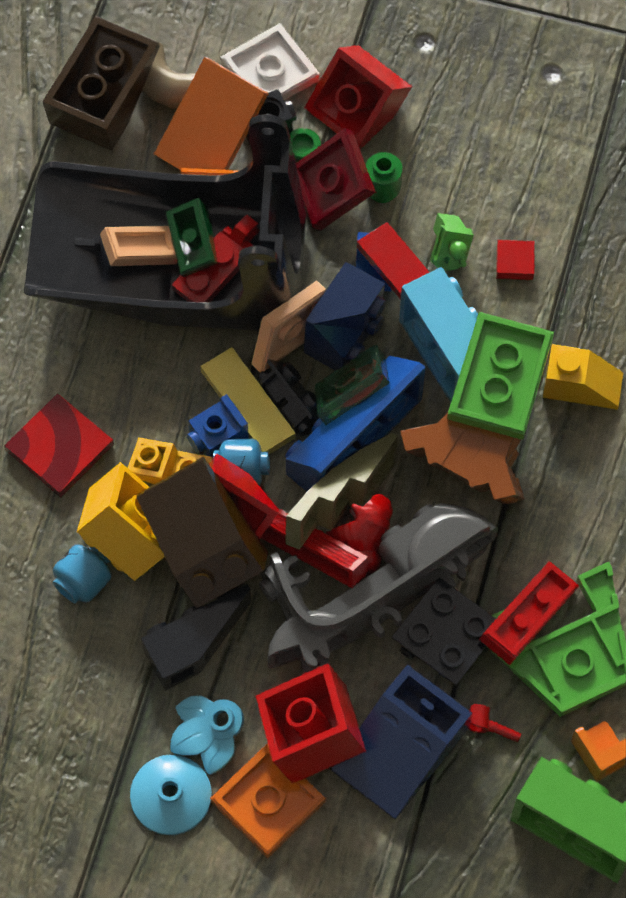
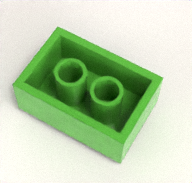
(574, 817)

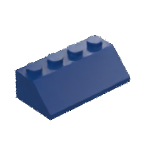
(359, 426)

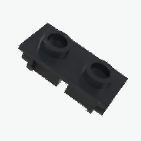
(284, 384)

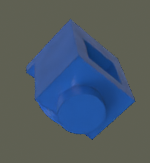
(224, 413)

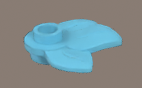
(202, 734)

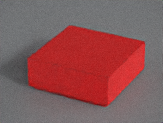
(515, 259)

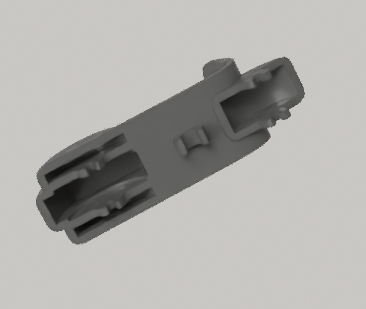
(429, 547)

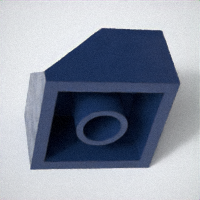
(344, 317)

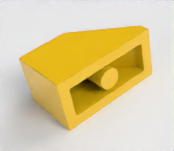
(582, 378)

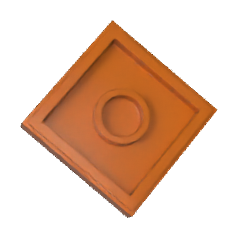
(266, 803)

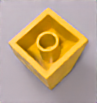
(117, 525)

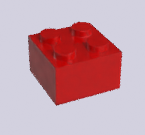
(310, 723)

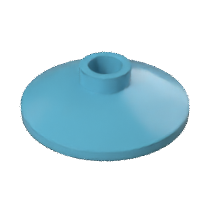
(175, 813)

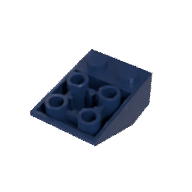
(404, 741)

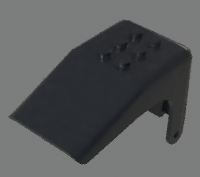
(80, 200)

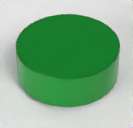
(304, 142)

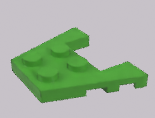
(582, 657)

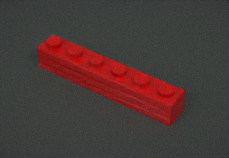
(321, 552)

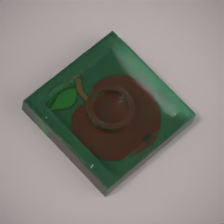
(351, 384)

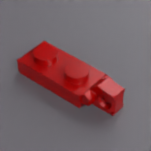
(208, 282)

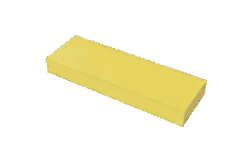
(265, 422)

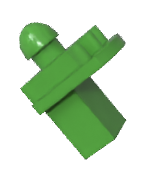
(451, 242)

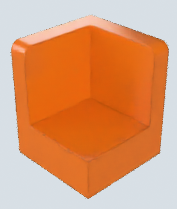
(600, 750)

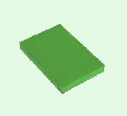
(500, 375)

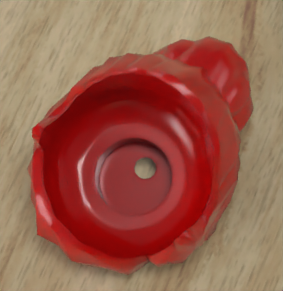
(367, 529)

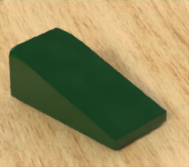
(192, 236)

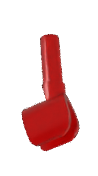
(480, 723)

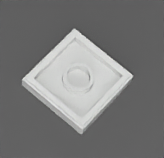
(272, 63)

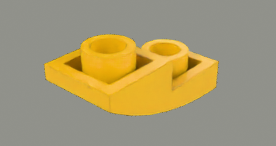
(158, 460)

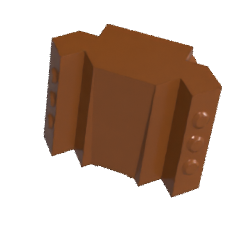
(470, 455)

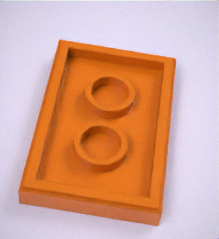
(211, 119)

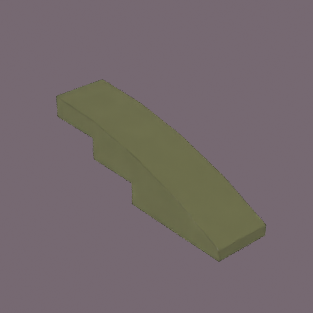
(347, 483)

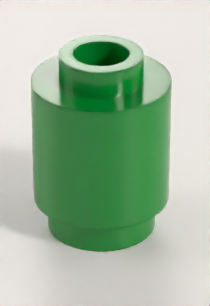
(385, 175)

